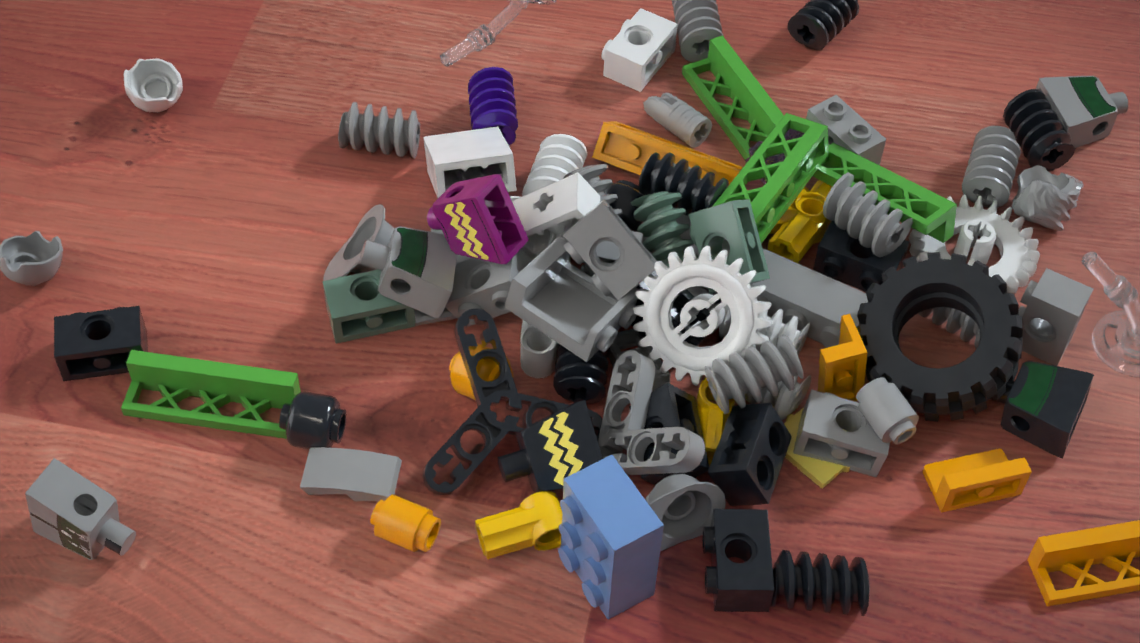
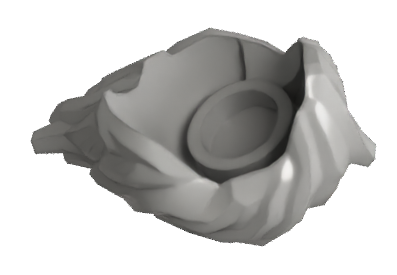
(1046, 197)

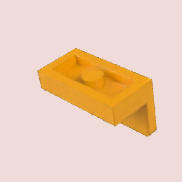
(843, 365)
(976, 479)

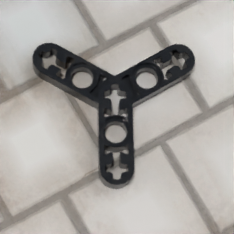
(486, 395)

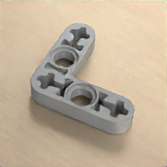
(636, 374)

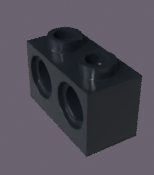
(750, 454)

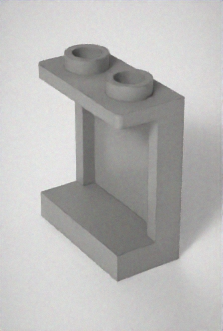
(568, 303)

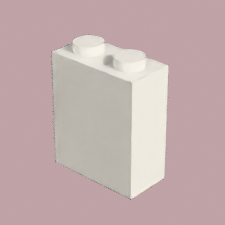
(468, 156)

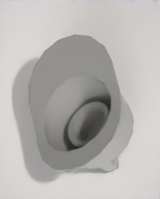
(371, 228)
(684, 507)

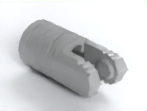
(679, 118)

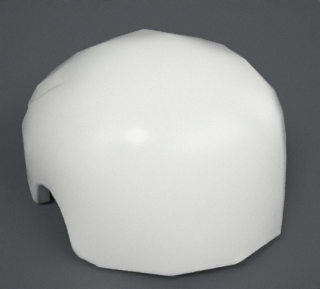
(153, 84)

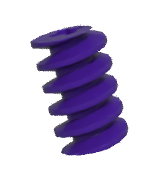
(493, 101)

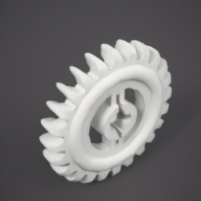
(1015, 247)
(732, 290)

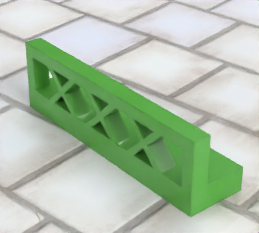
(739, 84)
(782, 179)
(929, 211)
(208, 381)

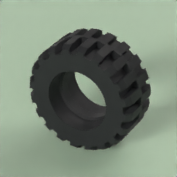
(953, 286)

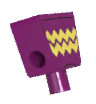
(479, 220)

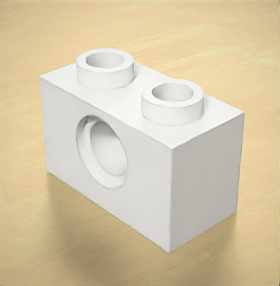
(639, 49)

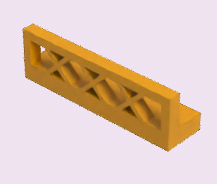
(631, 148)
(1086, 548)

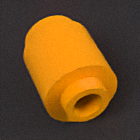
(405, 523)

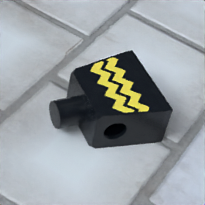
(553, 449)

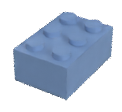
(609, 537)

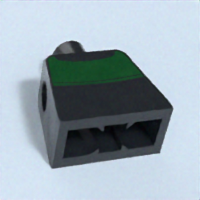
(1045, 405)

